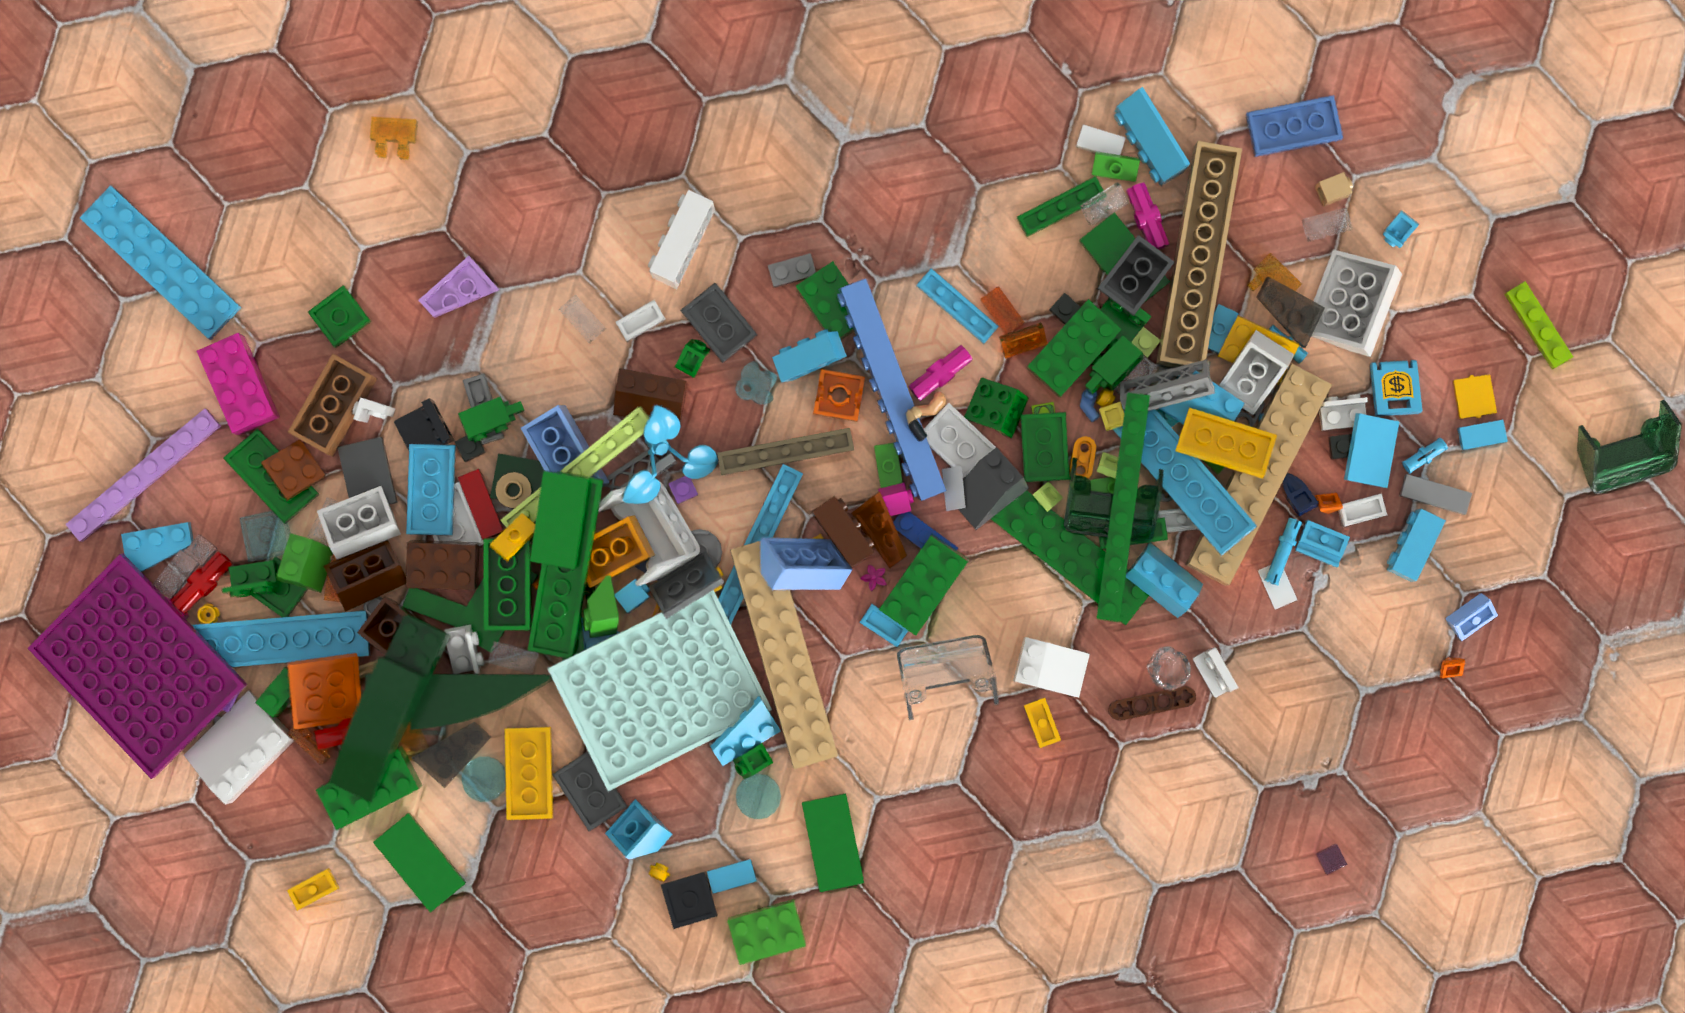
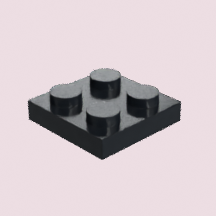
(689, 900)

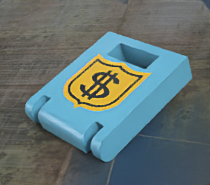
(1395, 383)

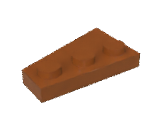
(880, 528)

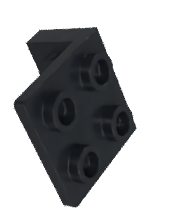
(424, 426)

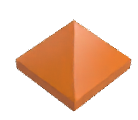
(1329, 502)
(1452, 667)

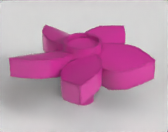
(874, 577)

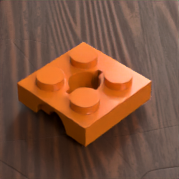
(844, 410)

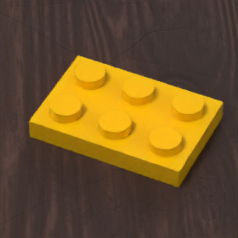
(1241, 333)

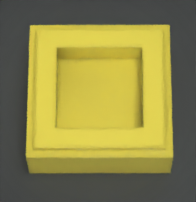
(1112, 416)

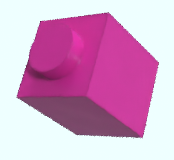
(897, 498)

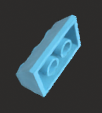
(1218, 404)
(1164, 580)

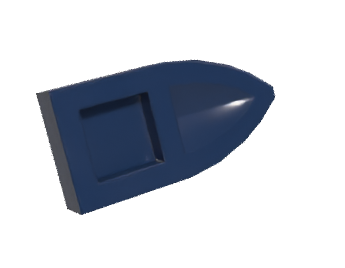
(1298, 495)

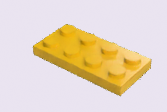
(1226, 443)
(528, 773)

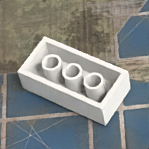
(682, 239)

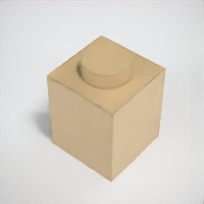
(1334, 189)

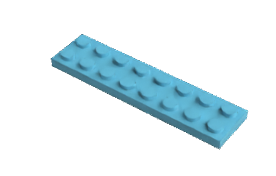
(160, 262)
(1193, 486)
(287, 638)

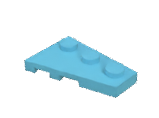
(154, 545)
(751, 730)

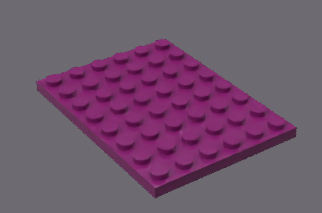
(137, 666)

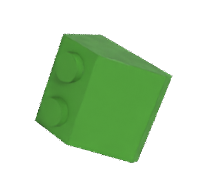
(304, 563)
(601, 613)

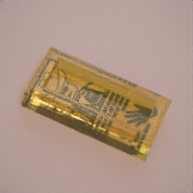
(413, 741)

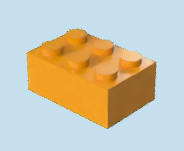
(617, 550)

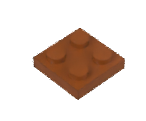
(293, 469)

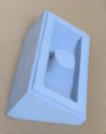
(1471, 616)

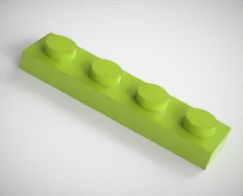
(1538, 325)

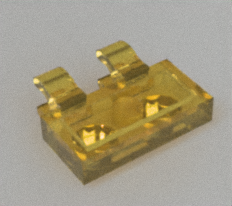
(393, 130)
(1276, 270)

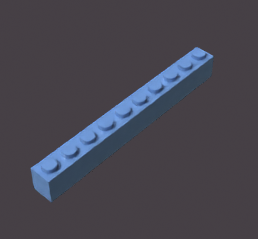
(891, 388)

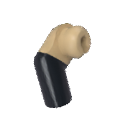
(915, 427)

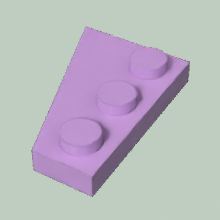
(458, 288)

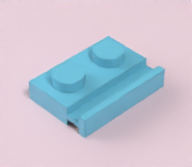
(1322, 543)

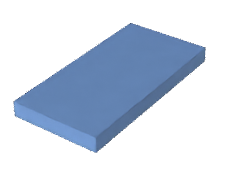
(1294, 126)

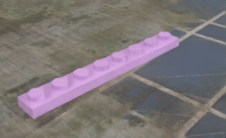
(143, 475)

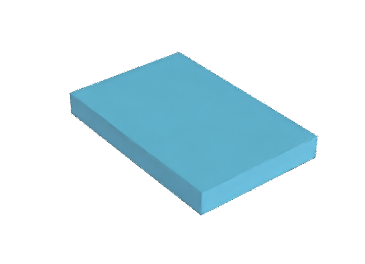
(1371, 450)

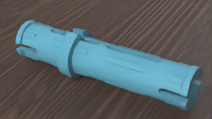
(1283, 551)

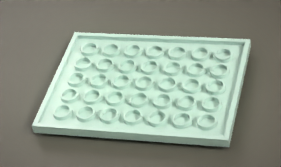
(657, 689)

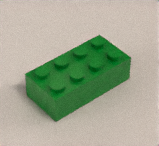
(1074, 348)
(924, 584)
(507, 589)
(347, 808)

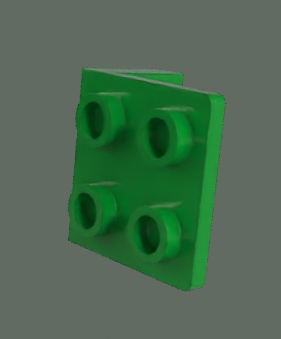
(1128, 323)
(996, 406)
(253, 578)

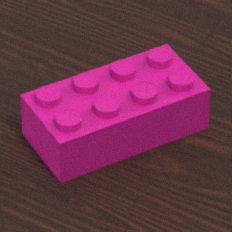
(238, 384)

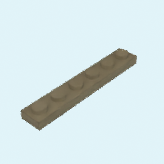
(785, 451)

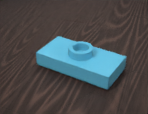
(1221, 325)

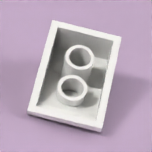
(1256, 371)
(1051, 667)

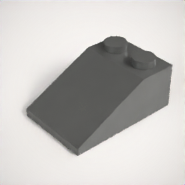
(1136, 275)
(990, 488)

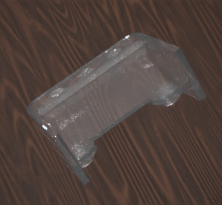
(945, 665)

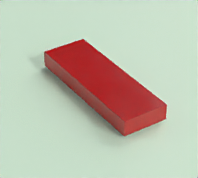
(480, 504)

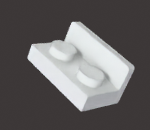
(365, 408)
(1341, 413)
(463, 650)
(1214, 672)

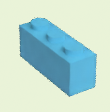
(809, 355)
(1415, 544)

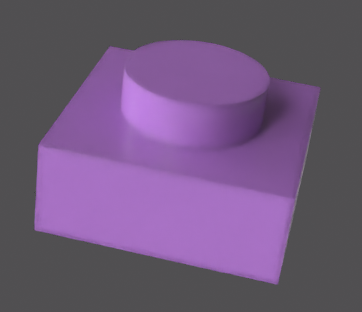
(683, 489)

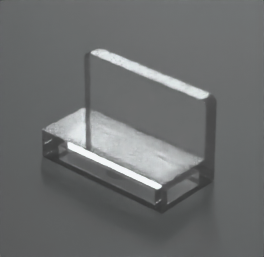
(512, 657)

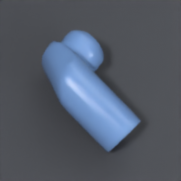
(1087, 405)

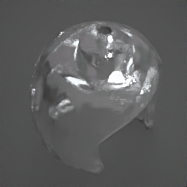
(1168, 672)

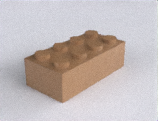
(330, 405)

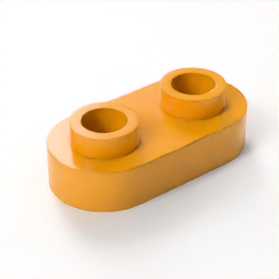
(1084, 459)

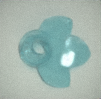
(758, 381)

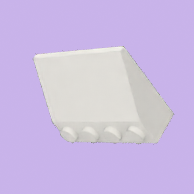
(1355, 301)
(238, 748)

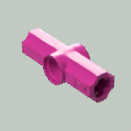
(1147, 216)
(940, 373)

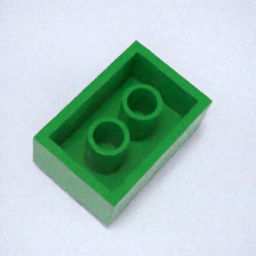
(820, 297)

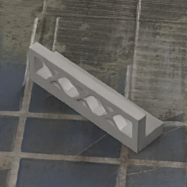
(1171, 392)
(661, 466)

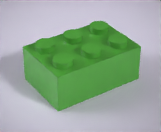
(766, 932)

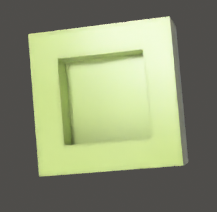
(1145, 341)
(1108, 465)
(1047, 496)

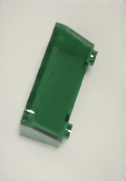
(1632, 458)
(1090, 511)

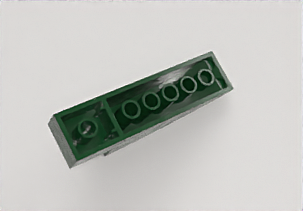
(470, 696)
(387, 706)

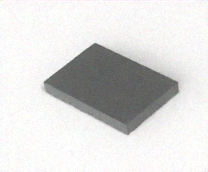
(719, 322)
(367, 467)
(686, 584)
(588, 792)

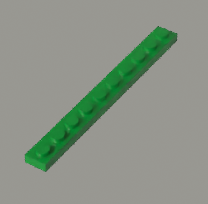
(1123, 507)

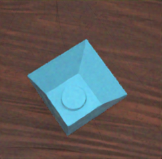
(638, 832)

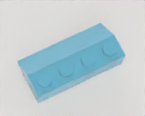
(1151, 137)

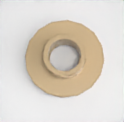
(505, 481)

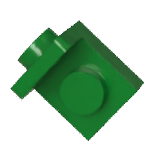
(692, 357)
(752, 761)

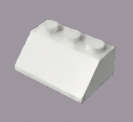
(358, 522)

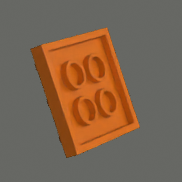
(323, 690)

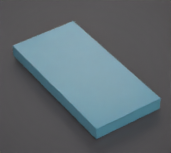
(430, 489)

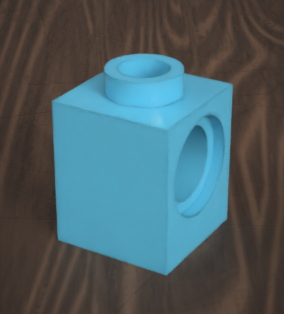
(632, 596)

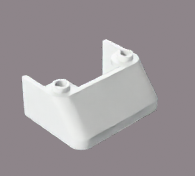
(663, 528)

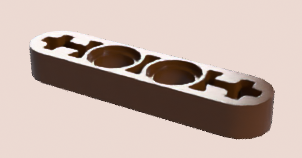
(1152, 706)

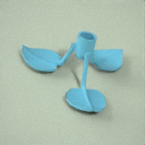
(658, 428)

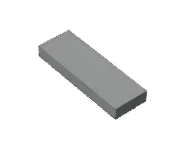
(478, 393)
(1435, 494)

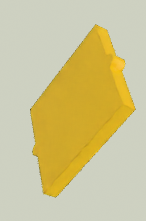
(1474, 396)

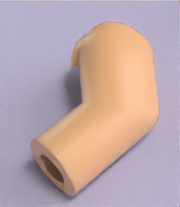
(934, 406)

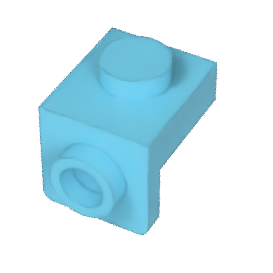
(1400, 229)

